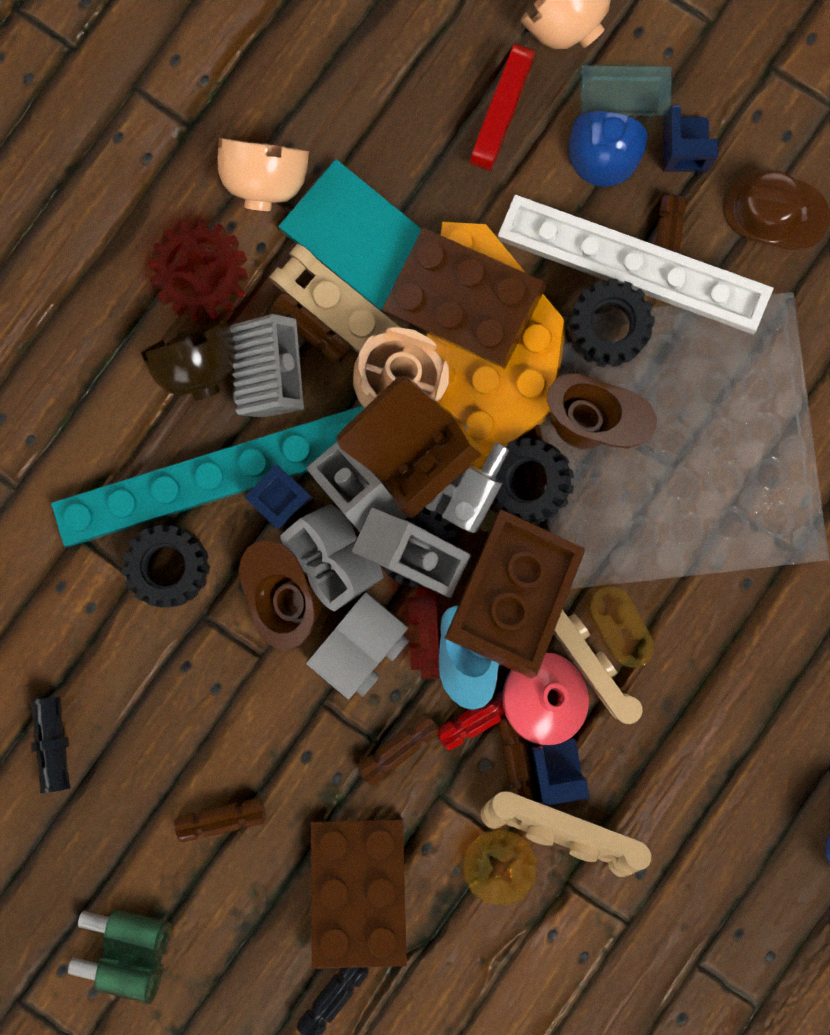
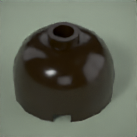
(193, 360)

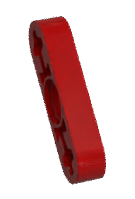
(502, 107)

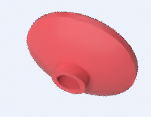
(528, 705)

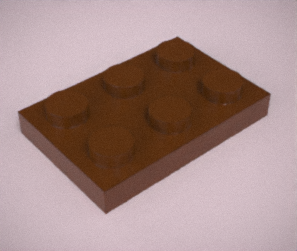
(464, 297)
(515, 594)
(358, 894)

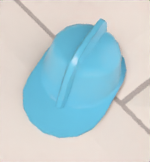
(465, 674)

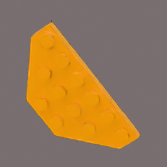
(493, 400)

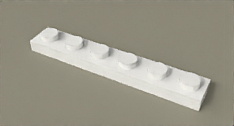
(645, 265)

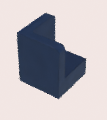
(687, 143)
(279, 498)
(558, 773)

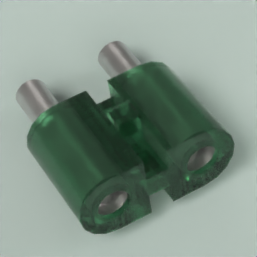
(131, 954)

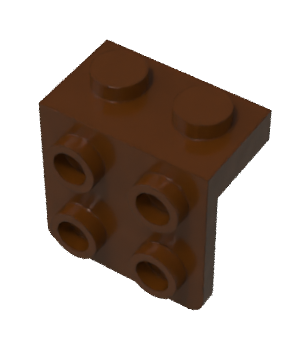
(409, 444)

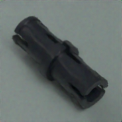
(50, 744)

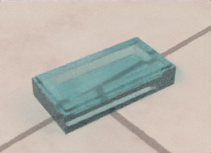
(626, 89)

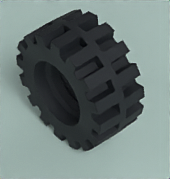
(621, 297)
(558, 480)
(137, 566)

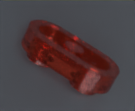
(425, 652)

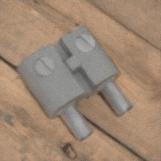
(472, 492)

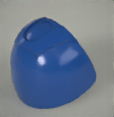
(606, 147)

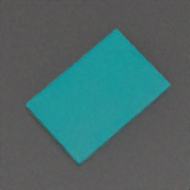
(353, 232)

